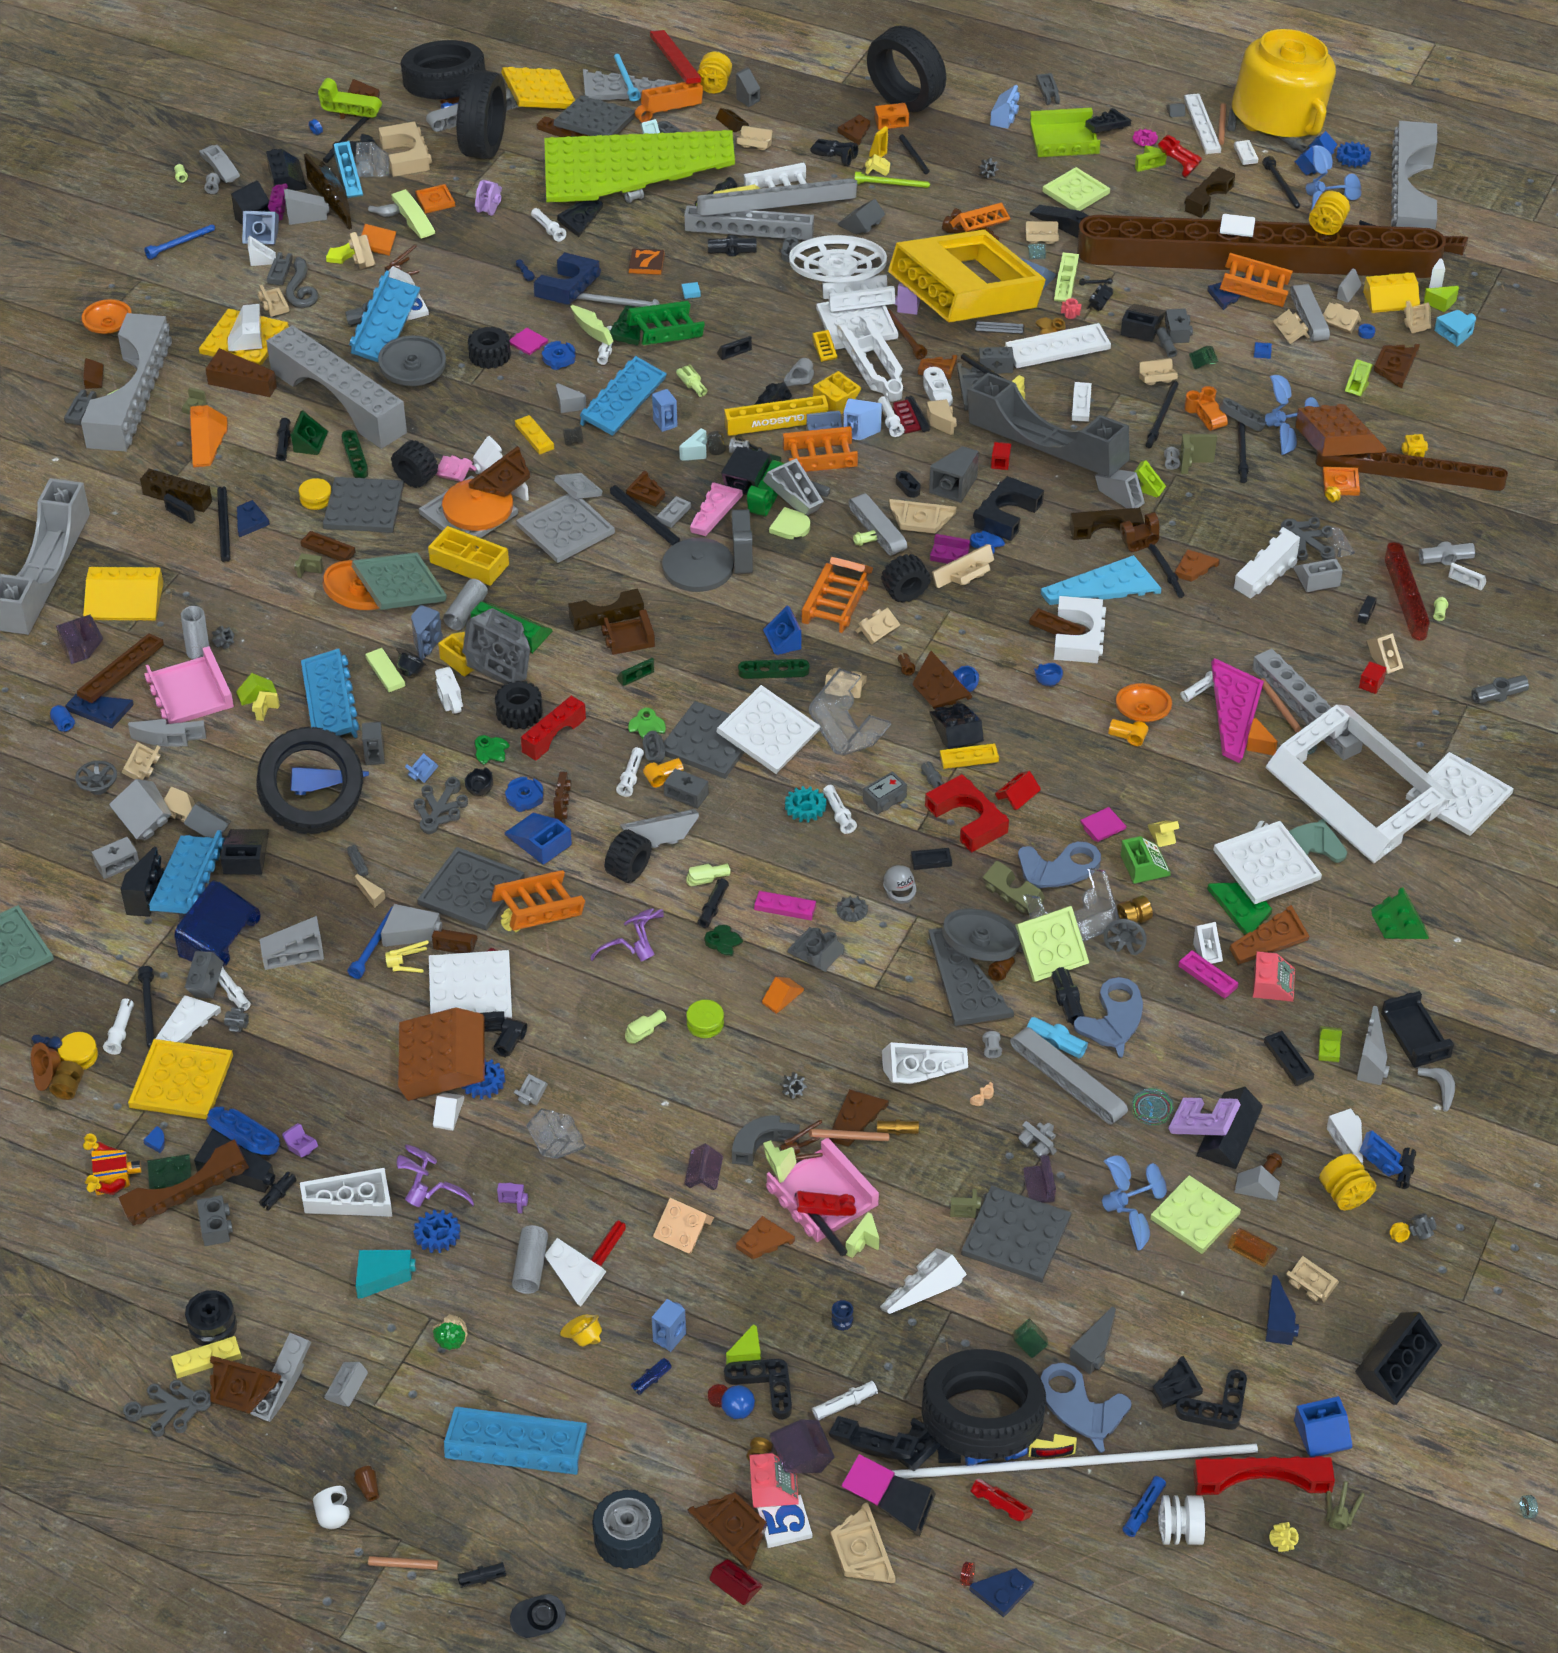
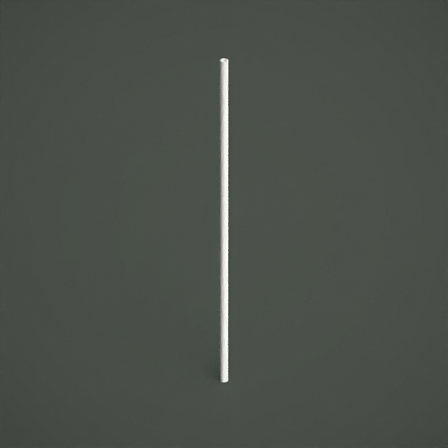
(1077, 1461)

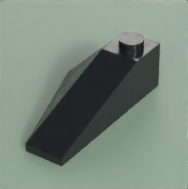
(1067, 219)

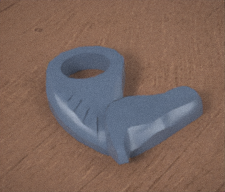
(1061, 870)
(1121, 1017)

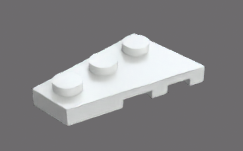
(187, 1018)
(575, 1270)

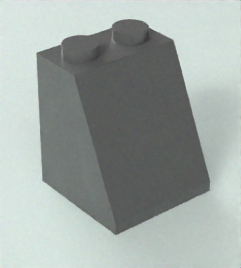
(954, 474)

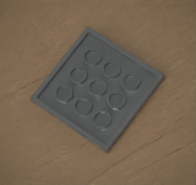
(594, 117)
(363, 504)
(698, 743)
(466, 887)
(1016, 1233)

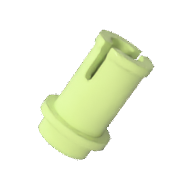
(181, 175)
(861, 538)
(1440, 608)

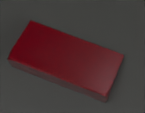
(735, 1581)

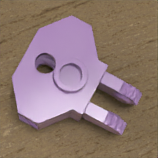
(487, 197)

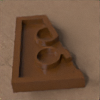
(562, 798)
(857, 1113)

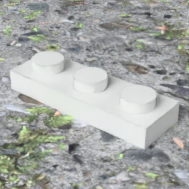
(1081, 401)

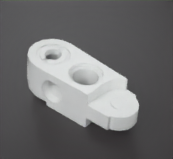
(937, 385)
(448, 690)

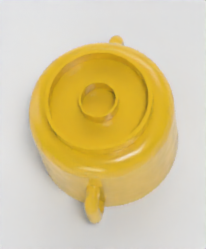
(1284, 84)

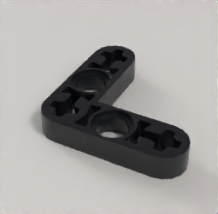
(773, 1378)
(1227, 1408)

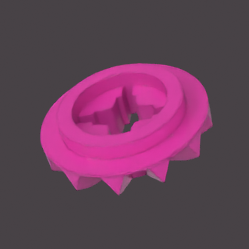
(1145, 137)

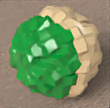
(450, 1333)

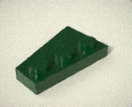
(622, 332)

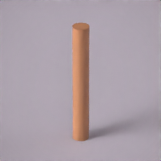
(403, 1562)

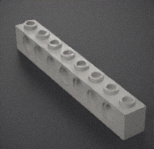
(752, 223)
(1302, 699)

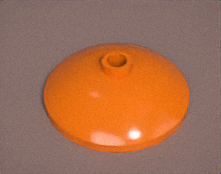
(105, 316)
(1143, 702)

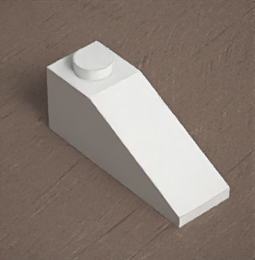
(1346, 1132)

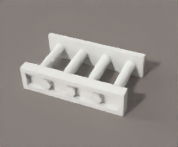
(776, 176)
(859, 294)

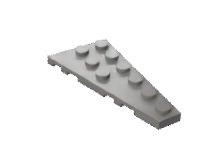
(613, 85)

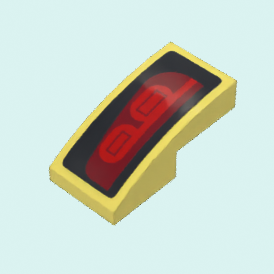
(1060, 1447)

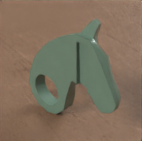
(1319, 839)

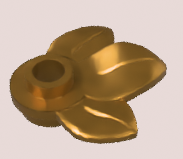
(1050, 326)

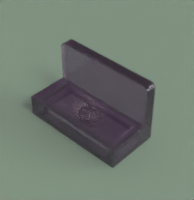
(703, 1167)
(1040, 1181)

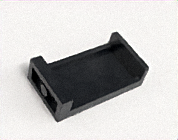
(1415, 1030)

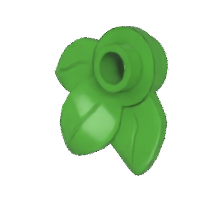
(646, 724)

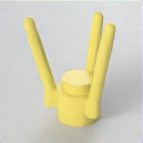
(395, 957)

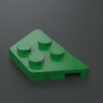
(1239, 906)
(1399, 918)

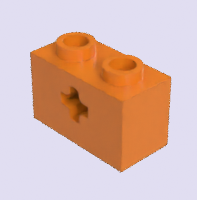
(892, 116)

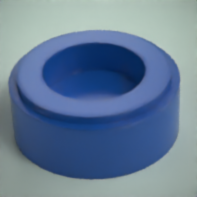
(315, 127)
(1366, 331)

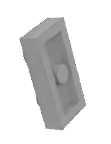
(673, 511)

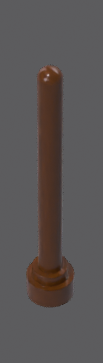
(919, 351)

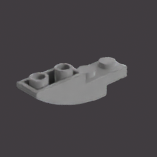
(220, 162)
(163, 734)
(289, 1367)

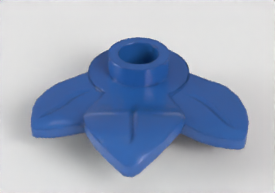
(983, 538)

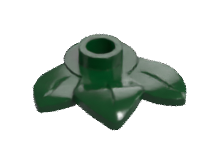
(722, 939)

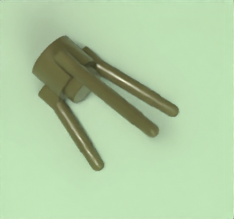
(1339, 1516)

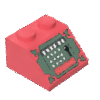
(1273, 977)
(771, 1483)

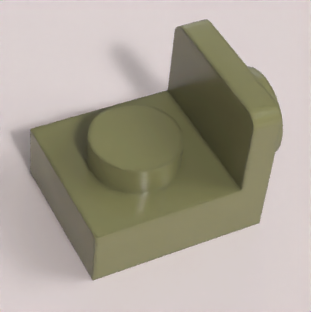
(196, 398)
(308, 563)
(964, 1206)

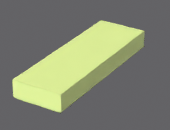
(385, 670)

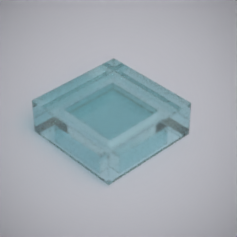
(1037, 251)

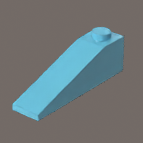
(347, 169)

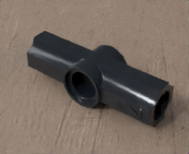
(732, 245)
(1067, 994)

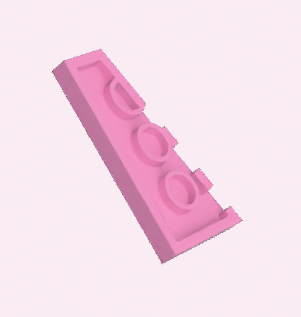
(715, 507)

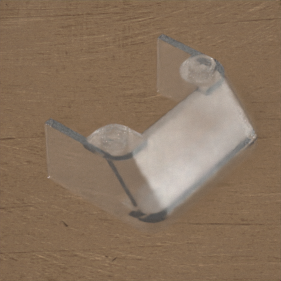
(831, 712)
(1097, 911)

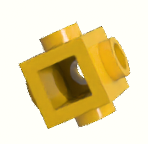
(1414, 445)

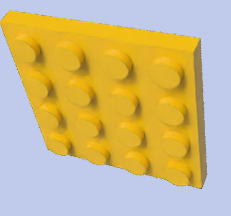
(538, 87)
(219, 337)
(180, 1079)

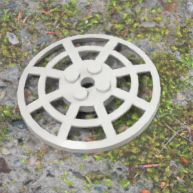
(837, 263)

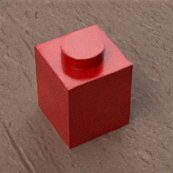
(1001, 456)
(1372, 677)

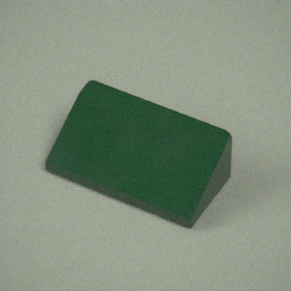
(636, 672)

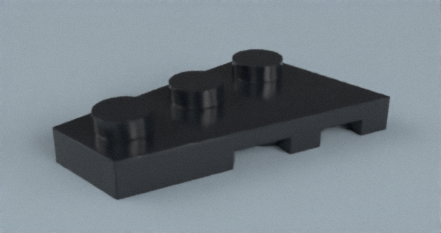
(1107, 121)
(580, 215)

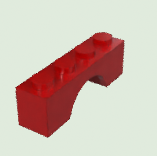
(539, 737)

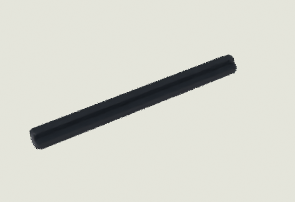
(644, 515)
(223, 524)

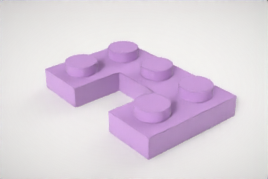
(1190, 1120)

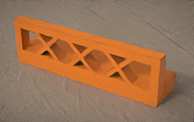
(981, 214)

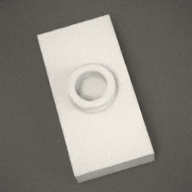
(1246, 152)

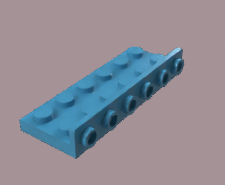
(384, 316)
(623, 396)
(329, 693)
(187, 873)
(514, 1440)

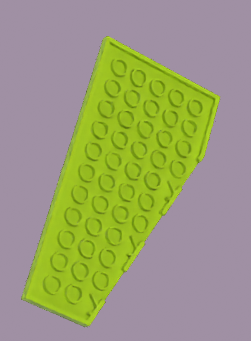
(607, 164)

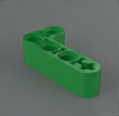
(762, 498)

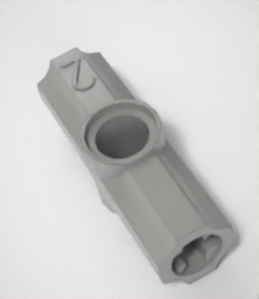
(1446, 553)

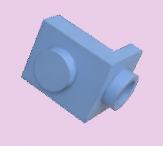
(422, 768)

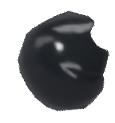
(479, 781)

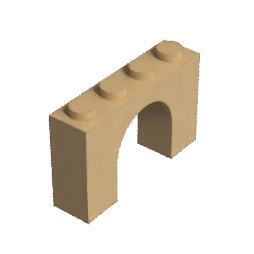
(407, 136)

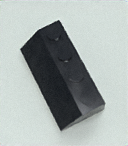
(1399, 1357)

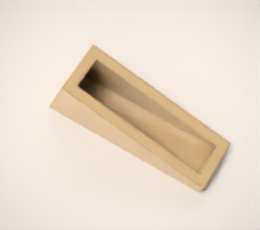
(370, 890)

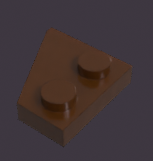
(855, 128)
(646, 490)

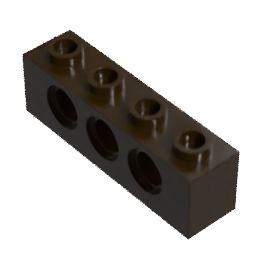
(158, 484)

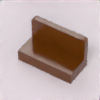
(454, 941)

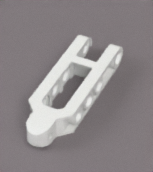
(873, 341)

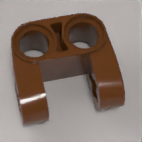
(1140, 536)

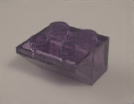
(79, 638)
(802, 1447)

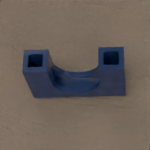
(565, 291)

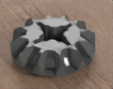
(844, 911)

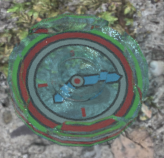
(1152, 1106)

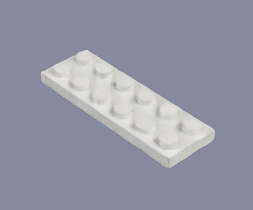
(1059, 345)

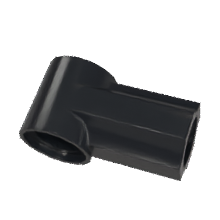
(511, 1033)

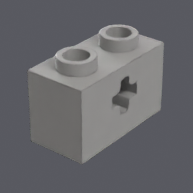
(115, 857)

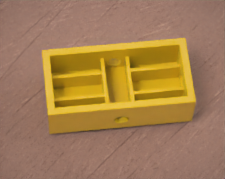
(459, 554)

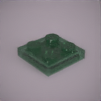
(169, 1171)

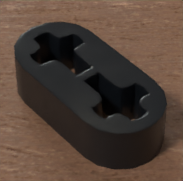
(908, 484)
(1367, 609)

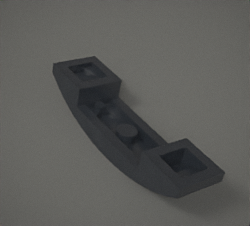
(873, 1442)

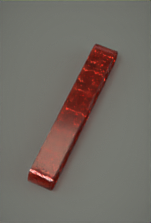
(1407, 591)

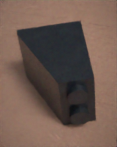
(745, 468)

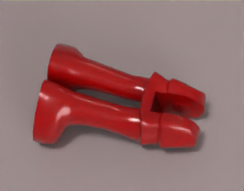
(1172, 148)

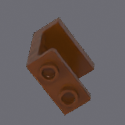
(629, 634)

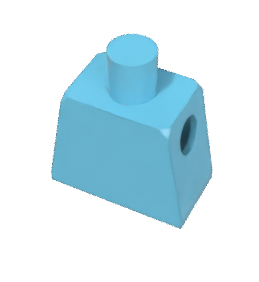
(1455, 326)

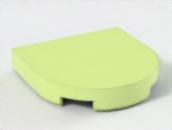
(790, 524)

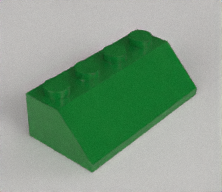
(534, 632)

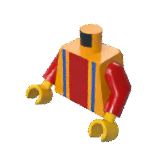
(109, 1168)

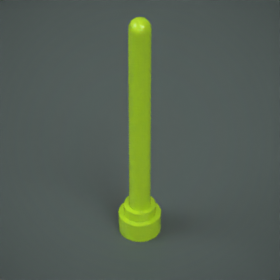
(861, 178)

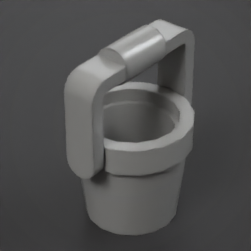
(800, 373)

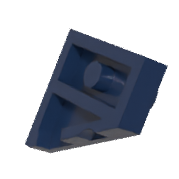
(250, 518)
(1002, 1590)

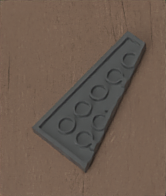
(966, 986)

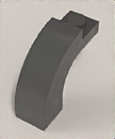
(758, 1132)

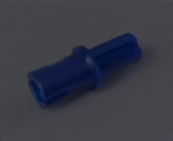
(651, 1376)

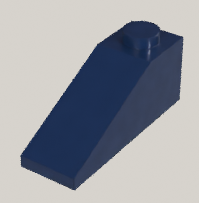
(1281, 1316)

